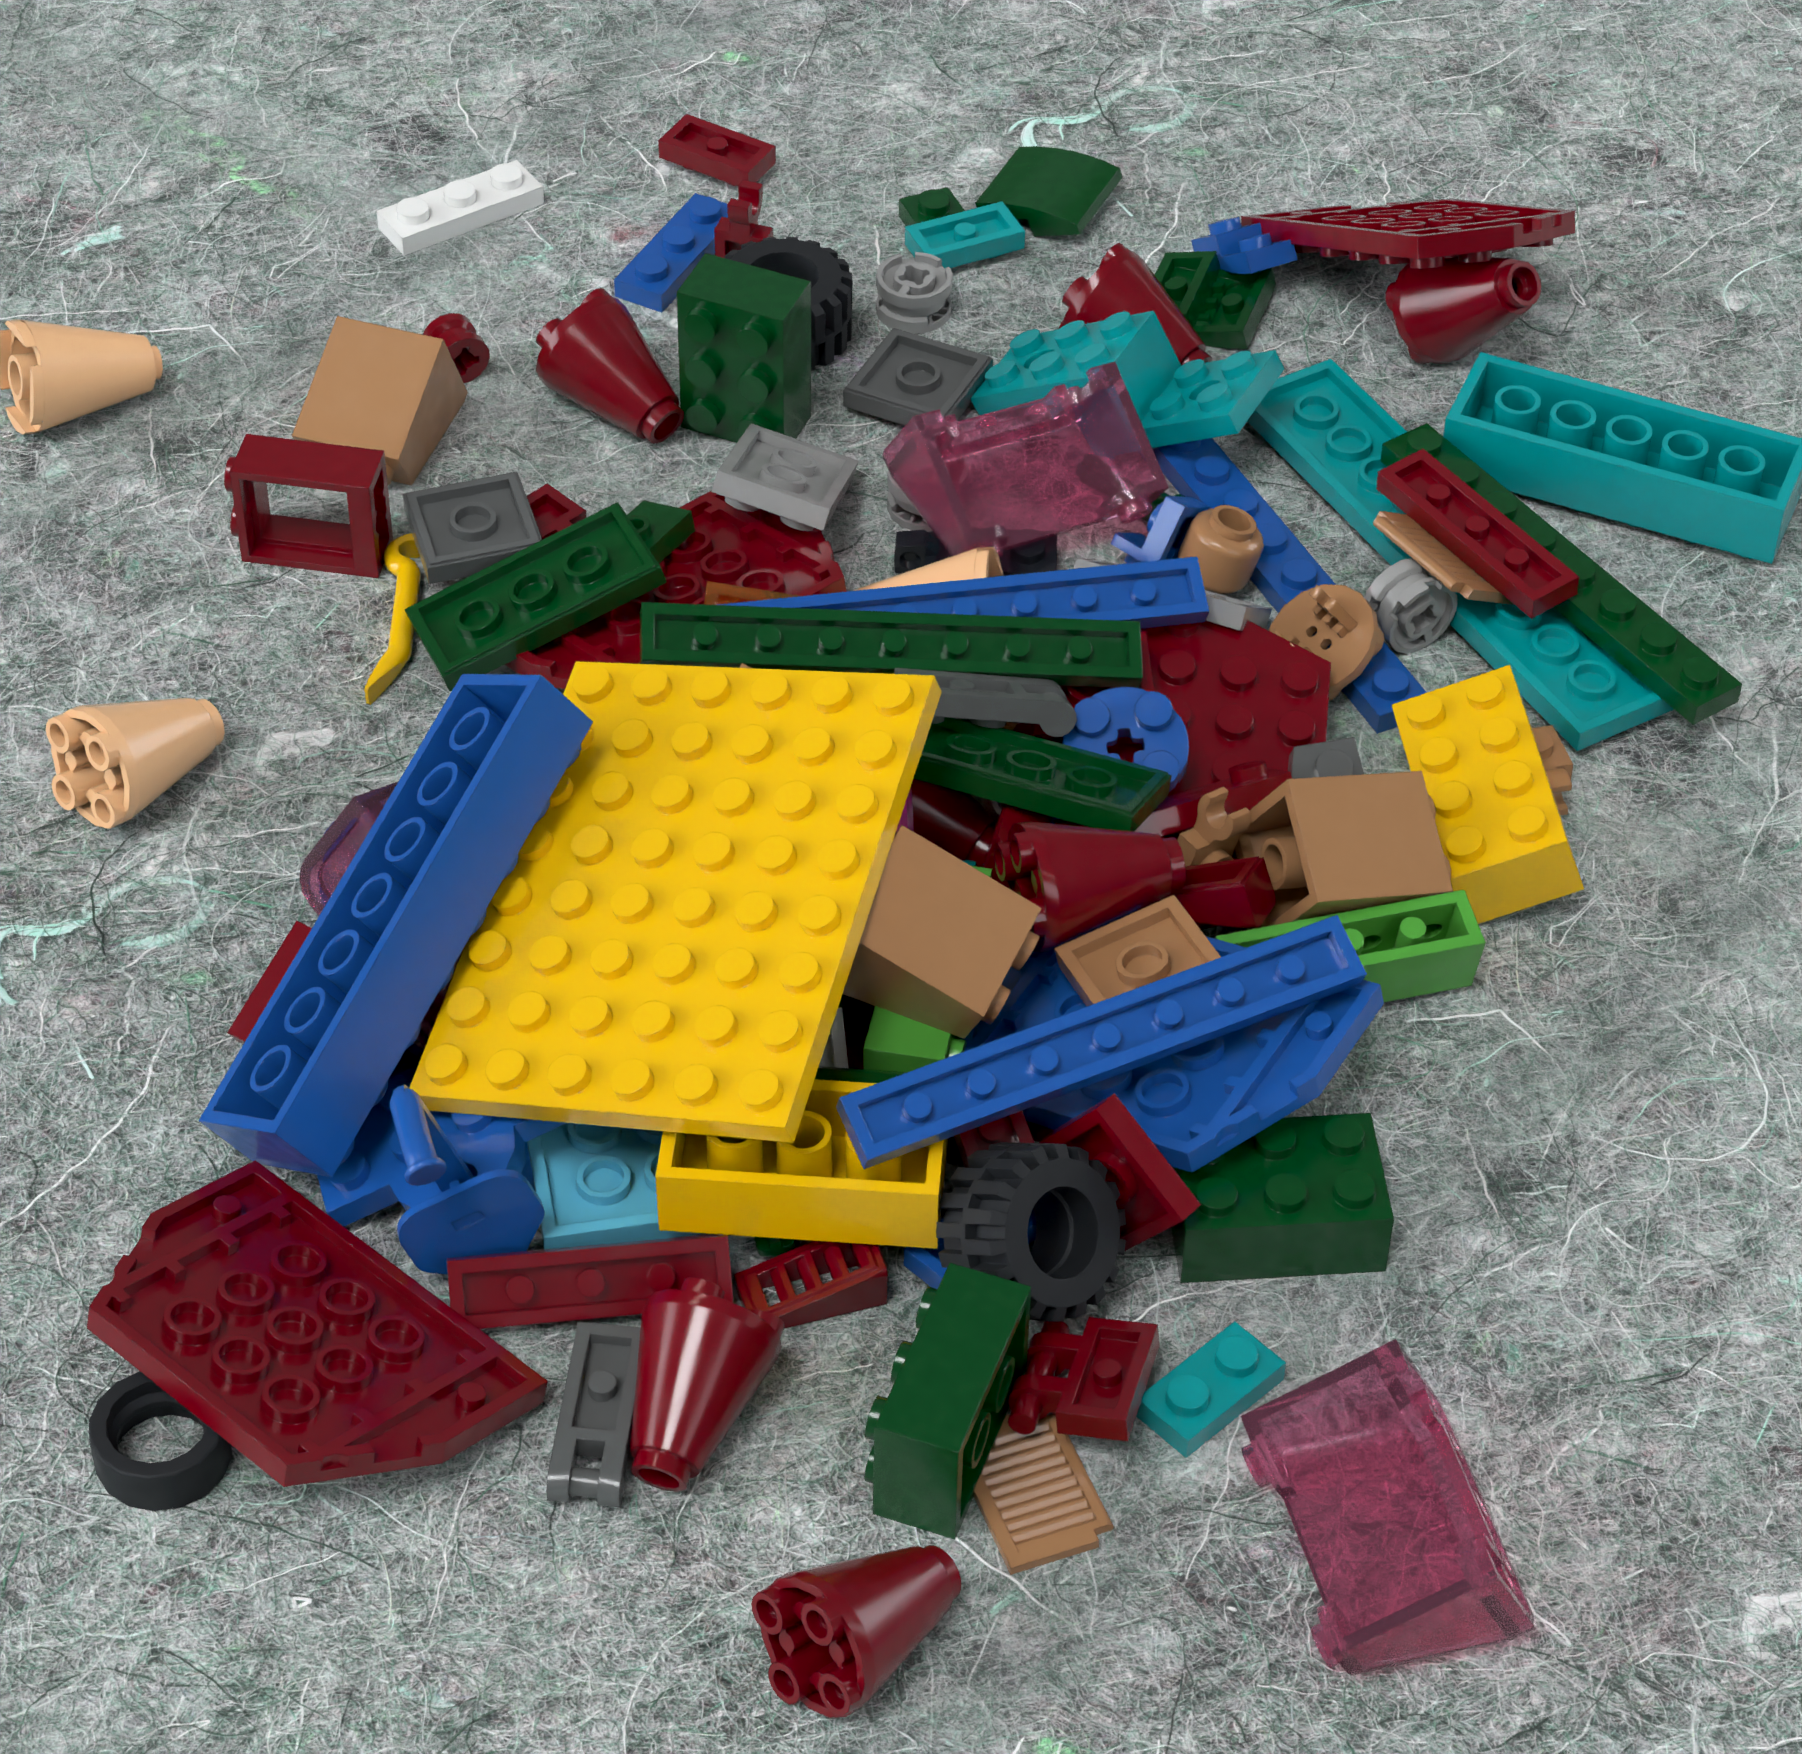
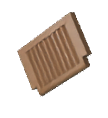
(1436, 558)
(1039, 1498)

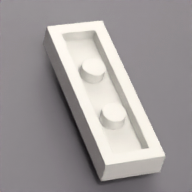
(460, 207)

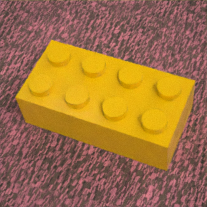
(1489, 794)
(801, 1187)

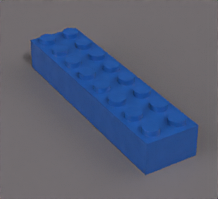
(397, 923)

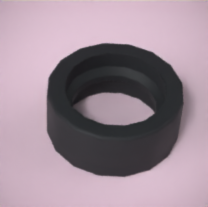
(159, 1483)

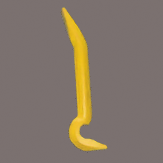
(399, 650)

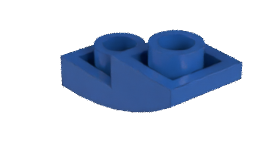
(1244, 247)

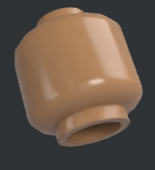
(1225, 546)

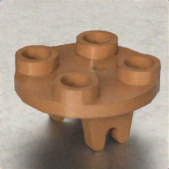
(1340, 619)

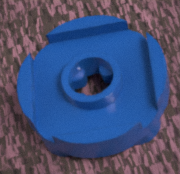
(1134, 714)

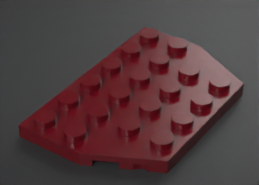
(1417, 230)
(725, 549)
(1238, 697)
(302, 1337)

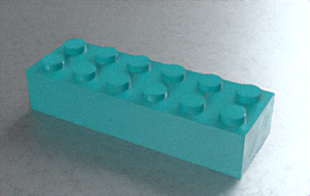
(1628, 456)

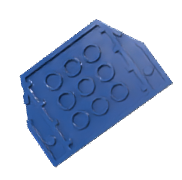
(1208, 1094)

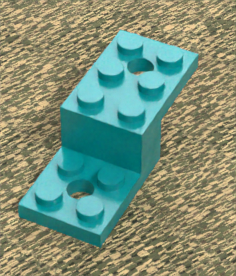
(1170, 399)

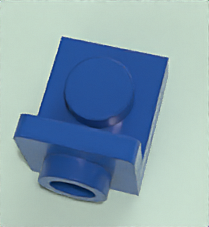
(1166, 531)

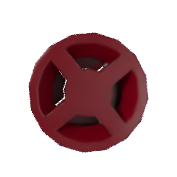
(463, 343)

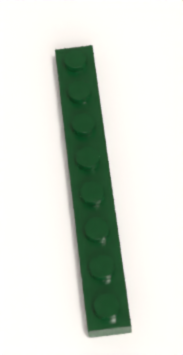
(1602, 606)
(879, 641)

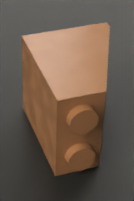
(384, 394)
(1346, 844)
(940, 939)

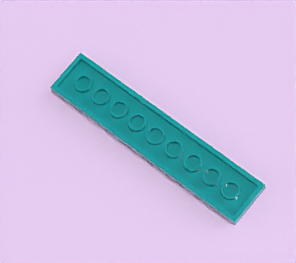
(1335, 443)

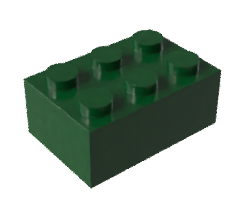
(743, 349)
(1289, 1204)
(947, 1399)

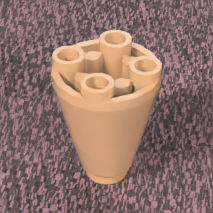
(128, 753)

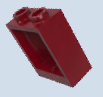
(304, 542)

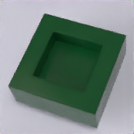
(928, 206)

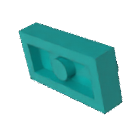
(967, 235)
(1210, 1389)

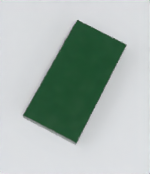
(535, 595)
(1041, 775)

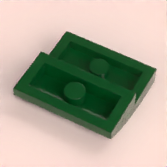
(1052, 188)
(1216, 303)

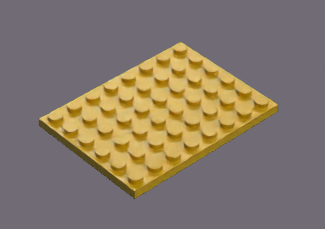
(684, 903)

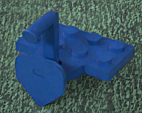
(449, 1174)

